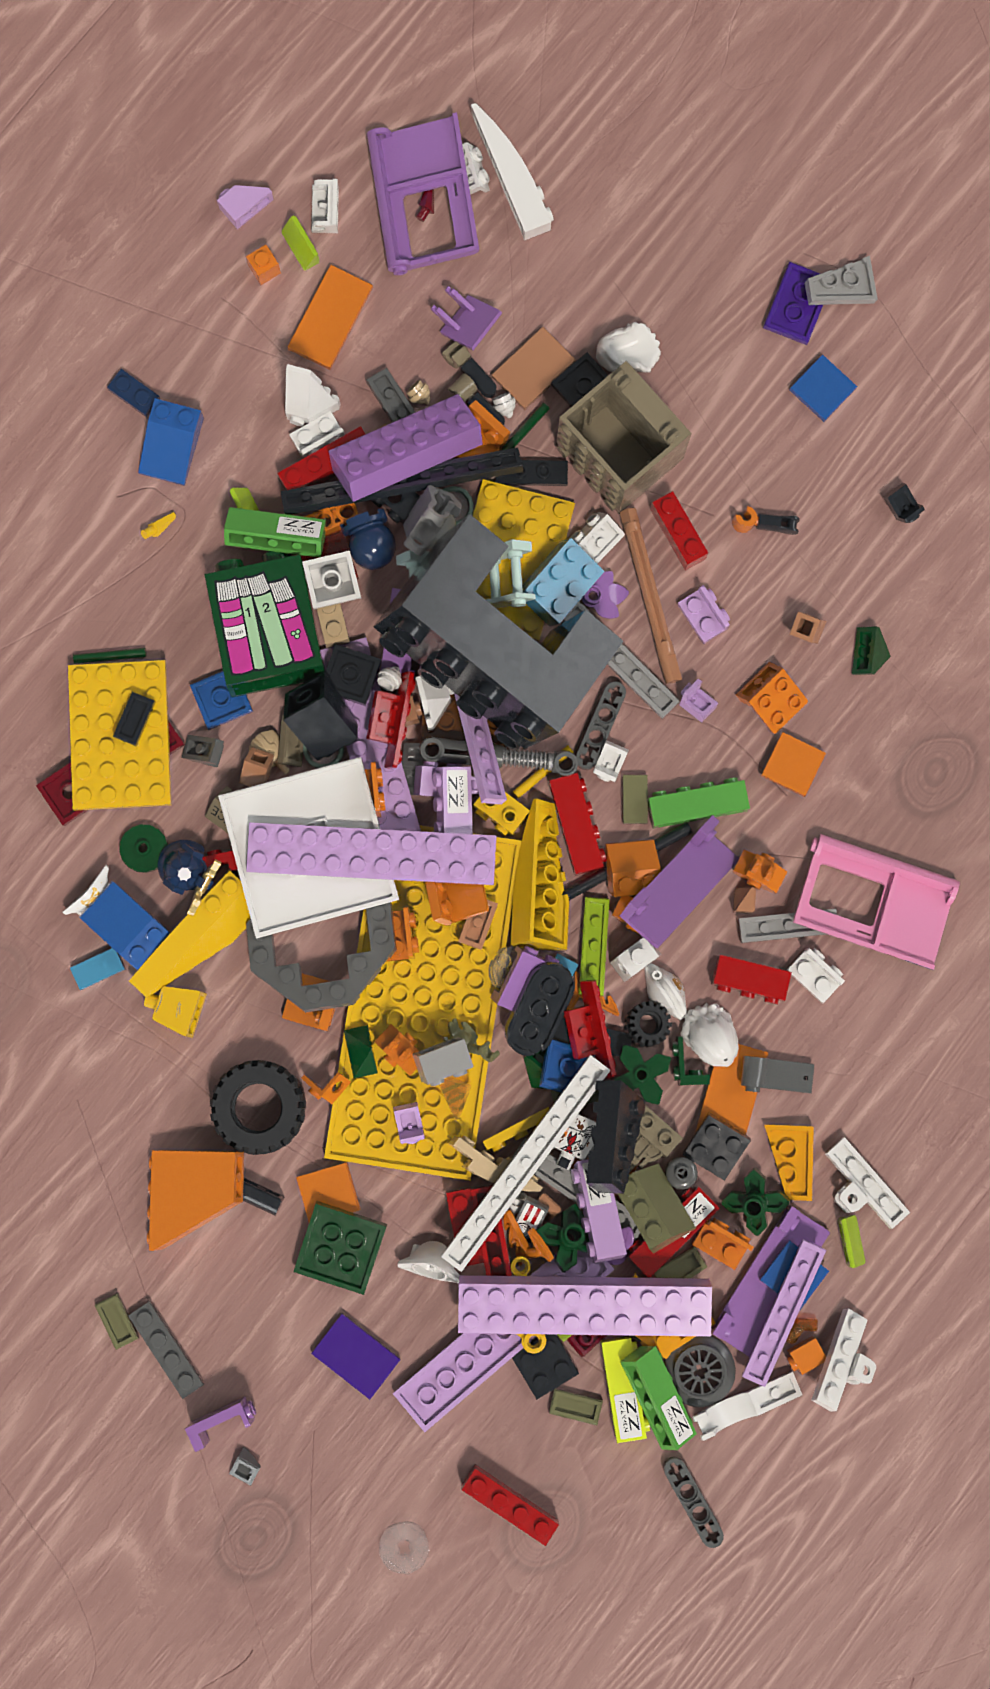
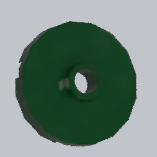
(133, 839)

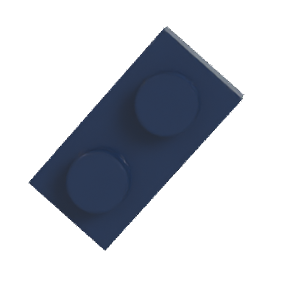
(132, 392)

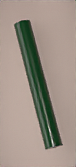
(526, 427)
(109, 655)

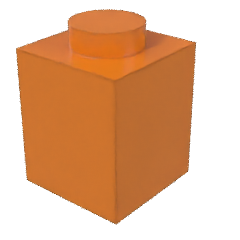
(263, 264)
(806, 1355)

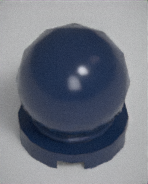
(370, 541)

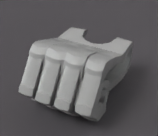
(430, 519)

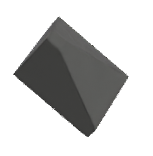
(245, 1467)

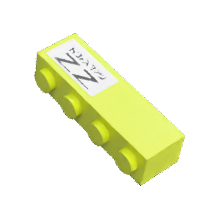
(625, 1407)

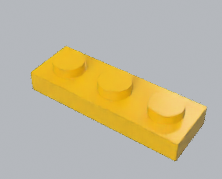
(517, 1131)

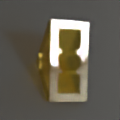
(455, 1095)

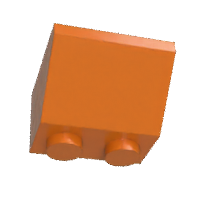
(631, 866)

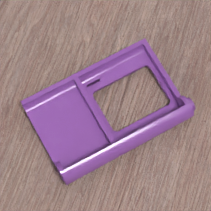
(413, 163)

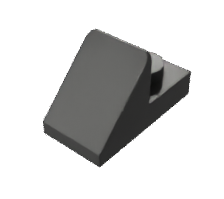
(203, 750)

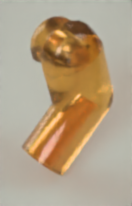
(799, 1326)

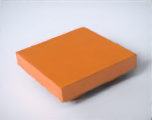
(793, 764)

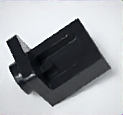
(903, 504)

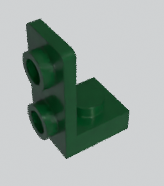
(695, 1076)

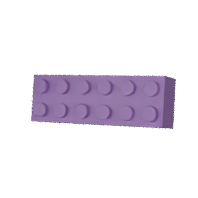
(405, 447)

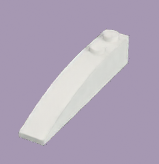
(514, 177)

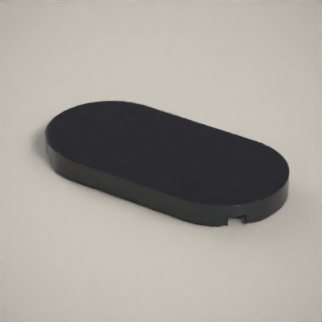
(539, 1008)

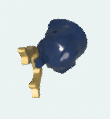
(184, 869)

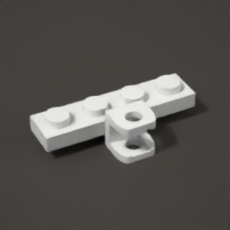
(864, 1186)
(842, 1362)

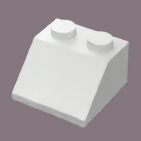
(331, 580)

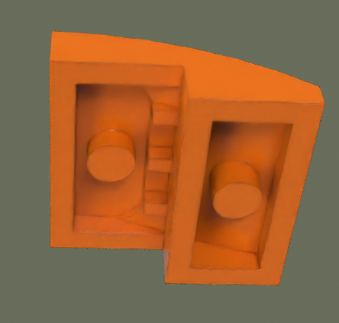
(330, 1187)

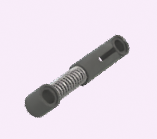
(521, 758)

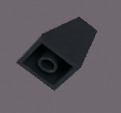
(319, 717)

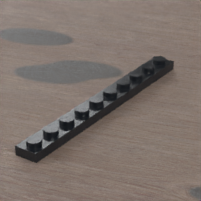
(440, 475)

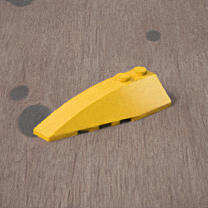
(539, 907)
(214, 926)

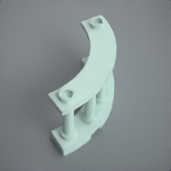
(515, 552)

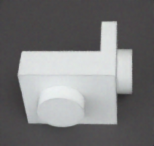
(610, 761)

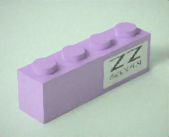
(453, 800)
(600, 1218)

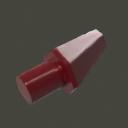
(426, 205)

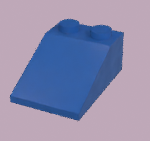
(170, 441)
(124, 925)

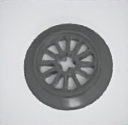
(727, 1369)

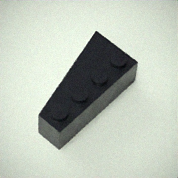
(614, 1137)

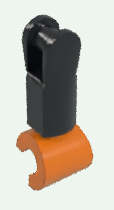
(765, 522)

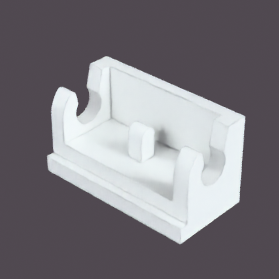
(325, 206)

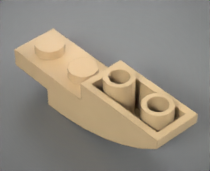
(482, 1163)

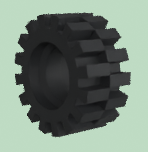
(635, 1030)

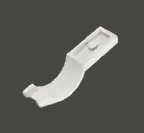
(747, 1404)

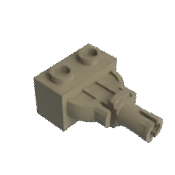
(654, 1140)

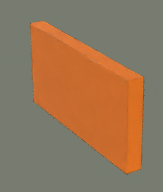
(330, 317)
(726, 1095)

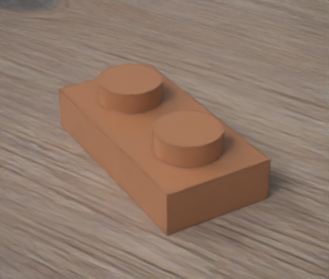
(477, 927)

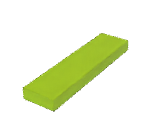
(594, 941)

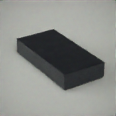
(134, 719)

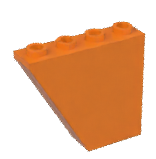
(190, 1191)

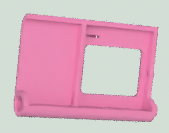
(909, 910)

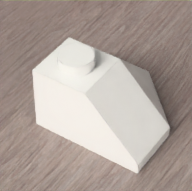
(433, 701)

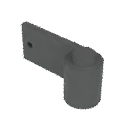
(776, 1074)

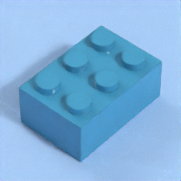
(561, 581)

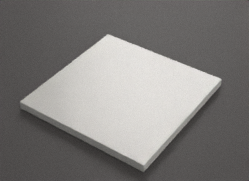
(319, 797)

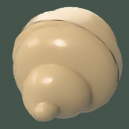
(419, 393)

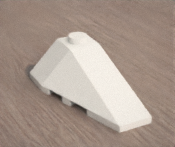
(307, 397)

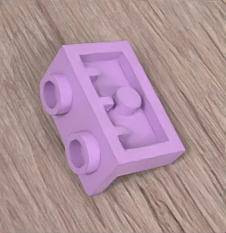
(704, 614)

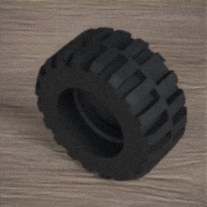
(225, 1097)

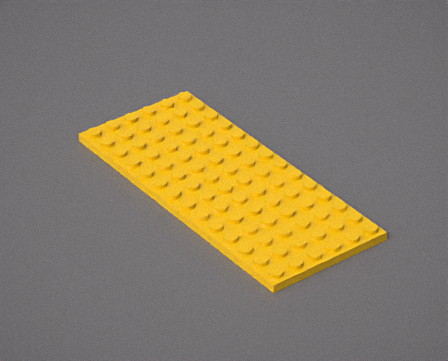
(421, 999)

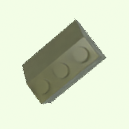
(655, 1208)

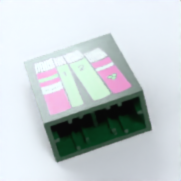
(264, 623)

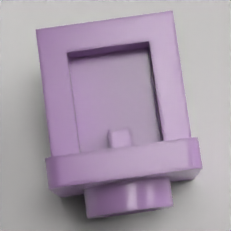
(697, 701)
(409, 1123)

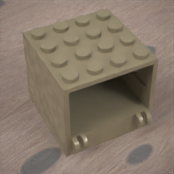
(622, 437)

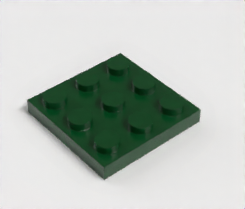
(340, 1247)

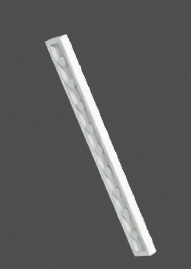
(525, 1163)

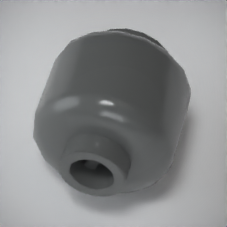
(672, 1171)

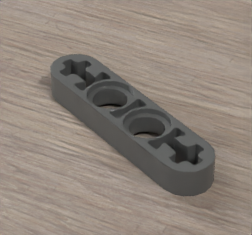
(601, 726)
(692, 1502)

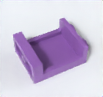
(522, 966)
(196, 1428)

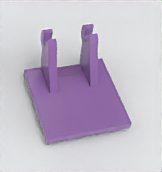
(470, 321)

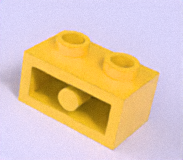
(506, 816)

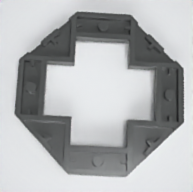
(361, 966)

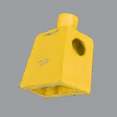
(177, 1009)

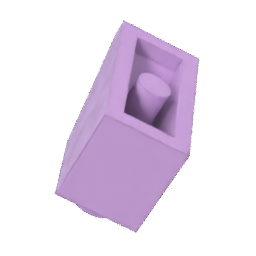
(243, 202)

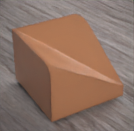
(744, 900)
(553, 1210)

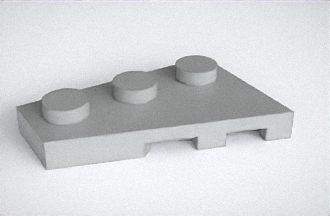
(844, 285)

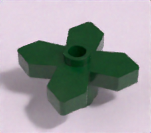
(653, 1067)
(755, 1191)
(557, 1236)

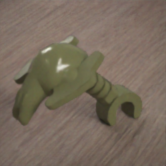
(470, 1038)

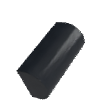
(261, 1197)

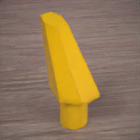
(157, 527)

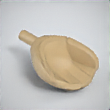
(269, 742)

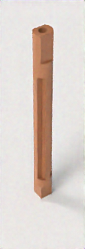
(650, 595)

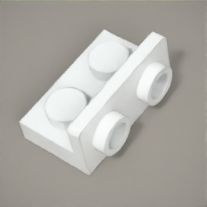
(477, 176)
(316, 434)
(598, 536)
(815, 974)

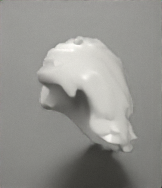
(629, 344)
(711, 1034)

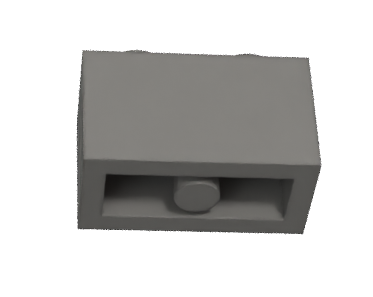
(443, 1061)

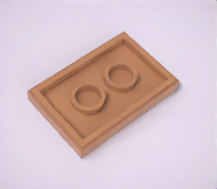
(533, 368)

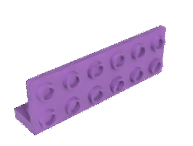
(680, 886)
(752, 1300)

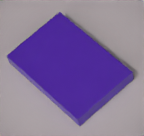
(790, 310)
(356, 1356)

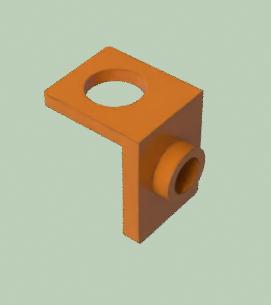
(327, 1092)

